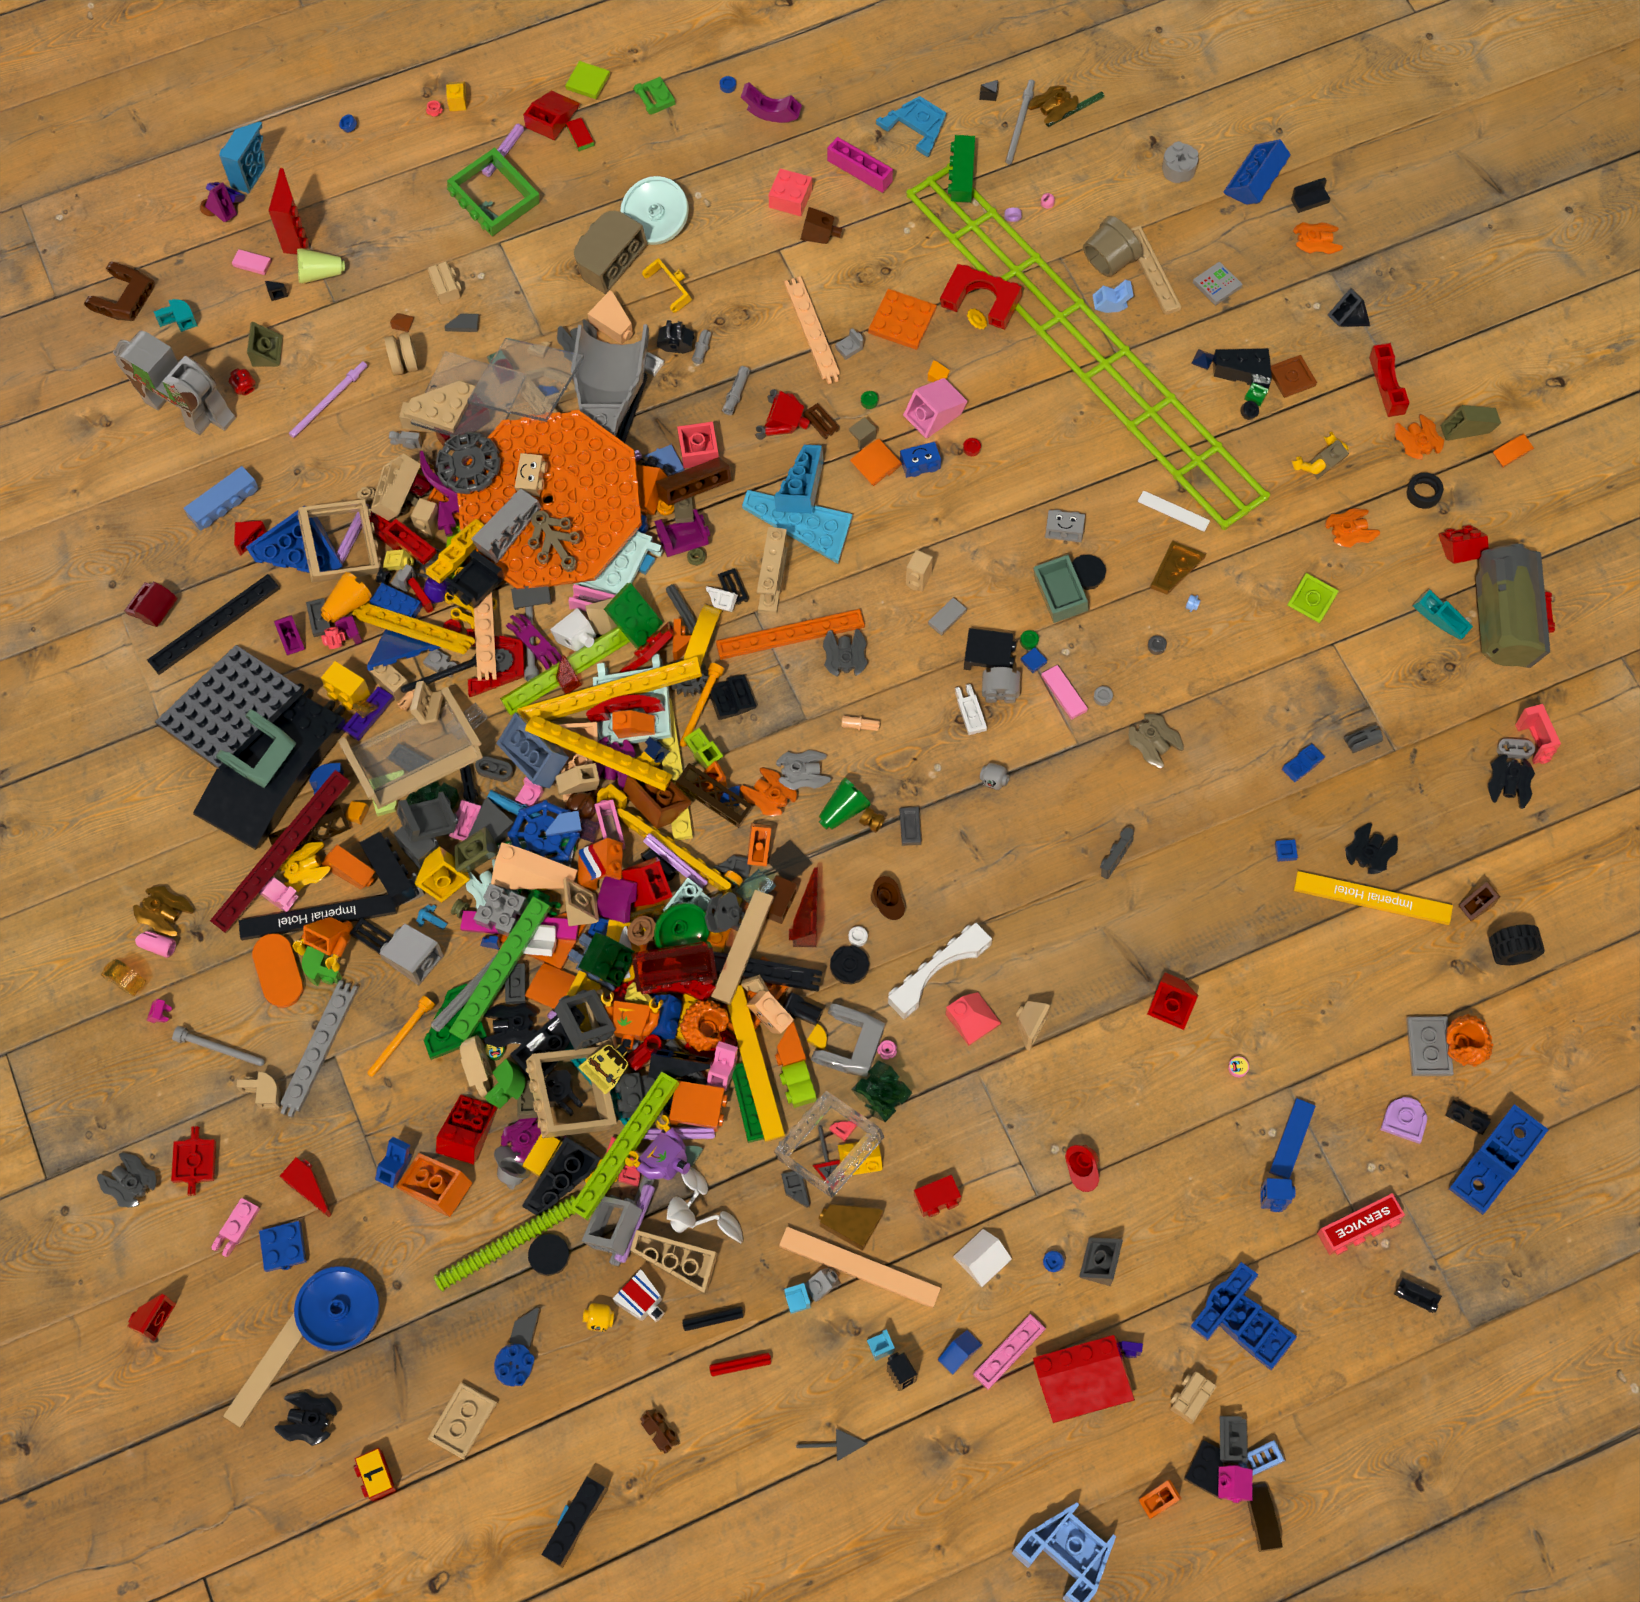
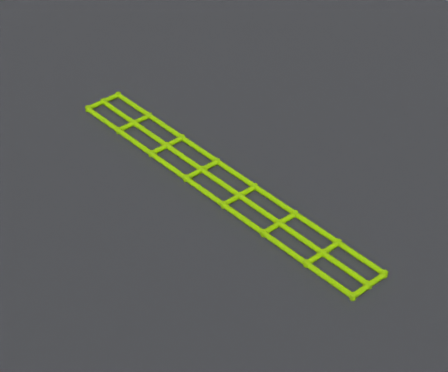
(1104, 363)

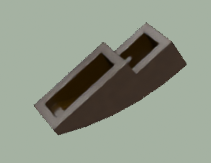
(1264, 1519)

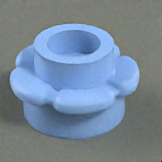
(1192, 603)

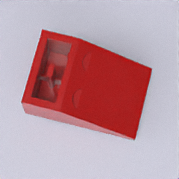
(550, 114)
(465, 1129)

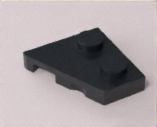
(1205, 1469)

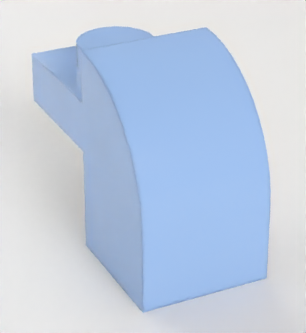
(1113, 300)

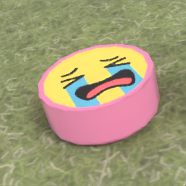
(1238, 1067)

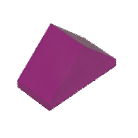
(220, 203)
(289, 635)

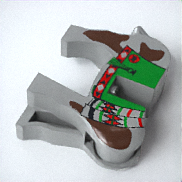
(161, 379)

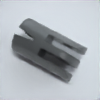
(1364, 738)

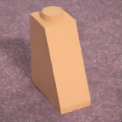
(611, 319)

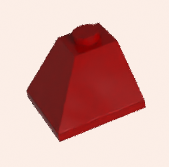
(1173, 1001)
(151, 1316)

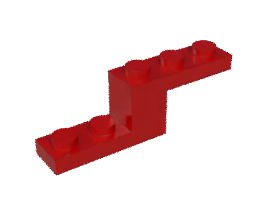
(401, 537)

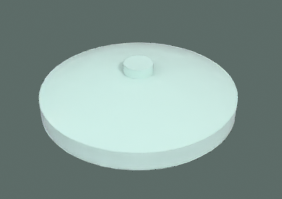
(658, 206)

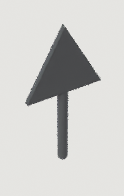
(844, 1444)

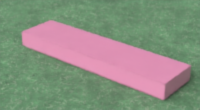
(1009, 1352)

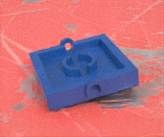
(282, 1246)

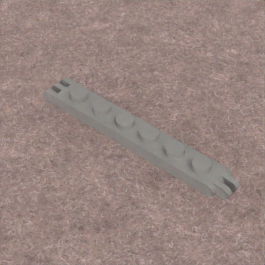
(318, 1048)

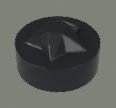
(1249, 410)

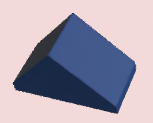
(959, 1351)

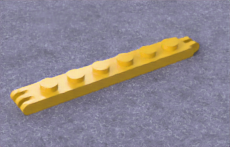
(414, 628)
(638, 825)

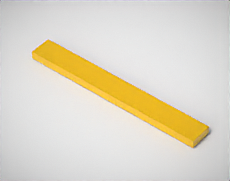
(755, 1067)

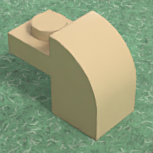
(266, 1089)

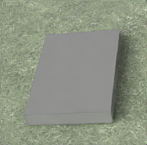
(1429, 1046)

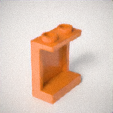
(698, 1105)

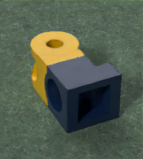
(653, 753)

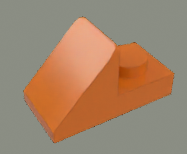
(680, 639)

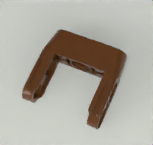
(132, 298)

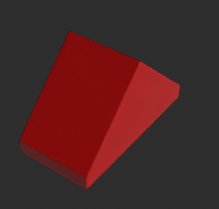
(247, 533)

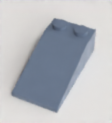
(532, 754)

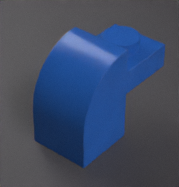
(322, 773)
(394, 1163)

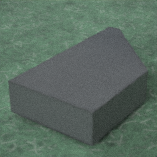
(463, 323)

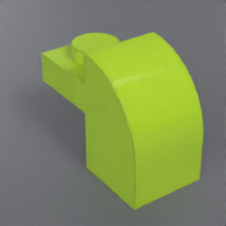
(703, 750)

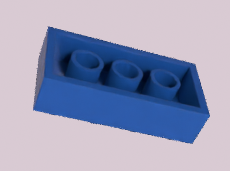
(396, 601)

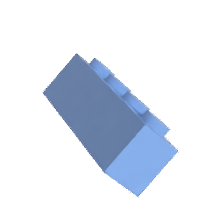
(221, 498)

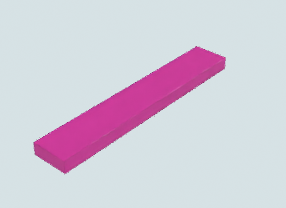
(563, 931)

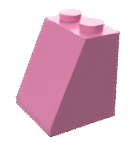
(934, 407)

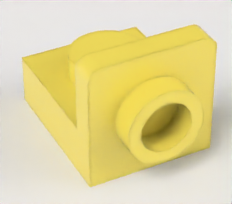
(397, 560)
(633, 996)

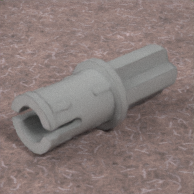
(701, 347)

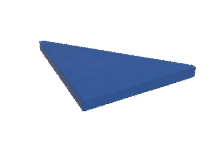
(396, 646)

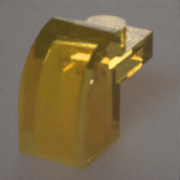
(123, 977)

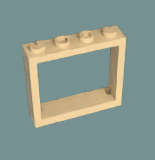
(305, 513)
(541, 1101)

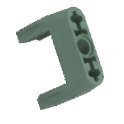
(271, 759)

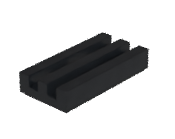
(726, 574)
(358, 928)

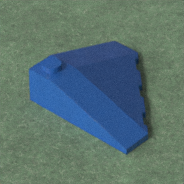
(285, 546)

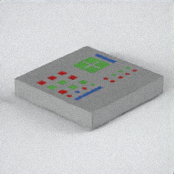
(1217, 283)

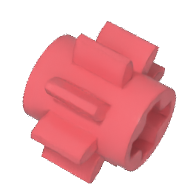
(333, 637)

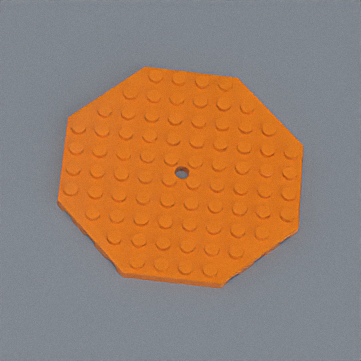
(590, 484)

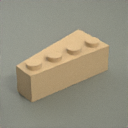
(679, 1259)

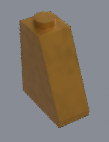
(851, 1223)

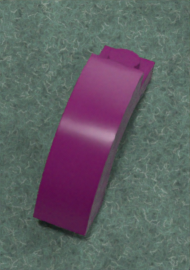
(770, 109)

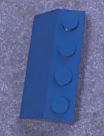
(1258, 172)

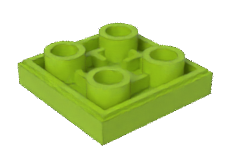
(587, 80)

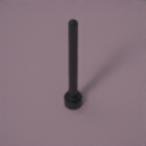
(442, 674)

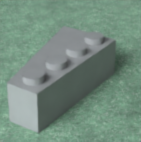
(506, 526)

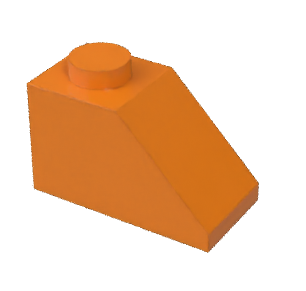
(632, 724)
(758, 844)
(789, 1048)

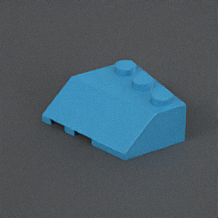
(243, 157)

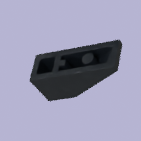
(676, 1063)

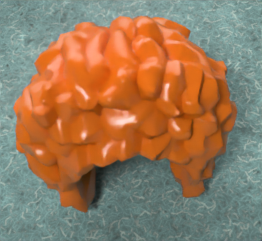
(703, 1024)
(1469, 1040)

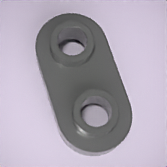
(495, 768)

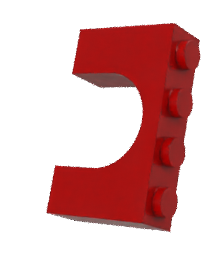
(966, 279)

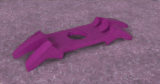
(540, 650)

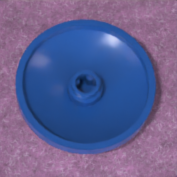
(336, 1309)

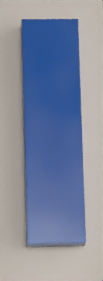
(1292, 1139)

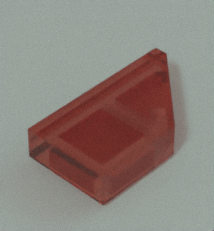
(566, 676)

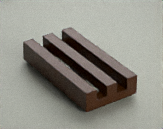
(829, 431)

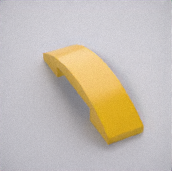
(702, 633)

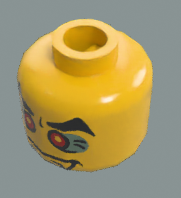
(598, 1317)

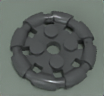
(475, 470)

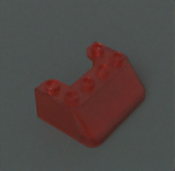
(674, 965)

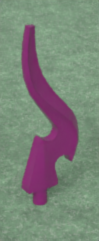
(446, 509)

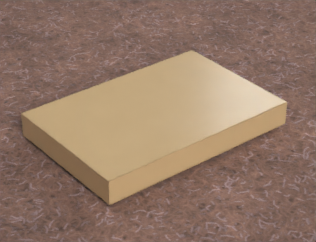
(462, 1421)

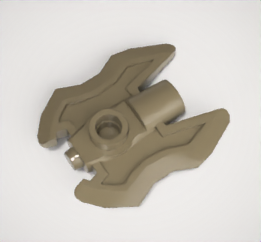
(1153, 738)

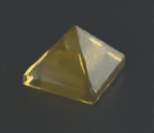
(364, 708)

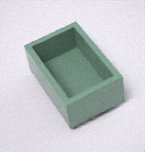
(1060, 588)

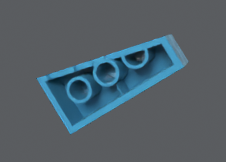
(801, 485)

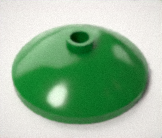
(690, 927)

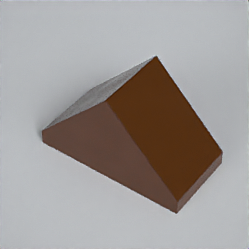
(1480, 901)

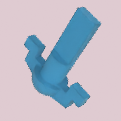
(424, 913)

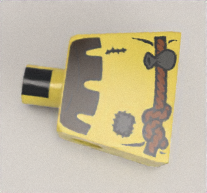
(605, 1067)

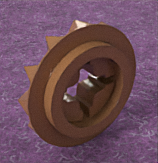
(635, 929)

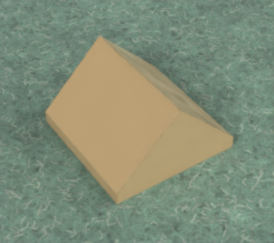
(580, 904)

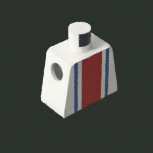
(640, 1298)

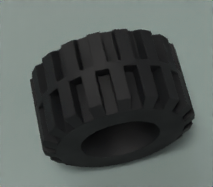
(1516, 944)

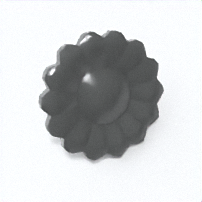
(503, 660)

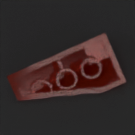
(805, 922)

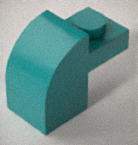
(177, 312)

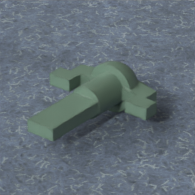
(491, 215)

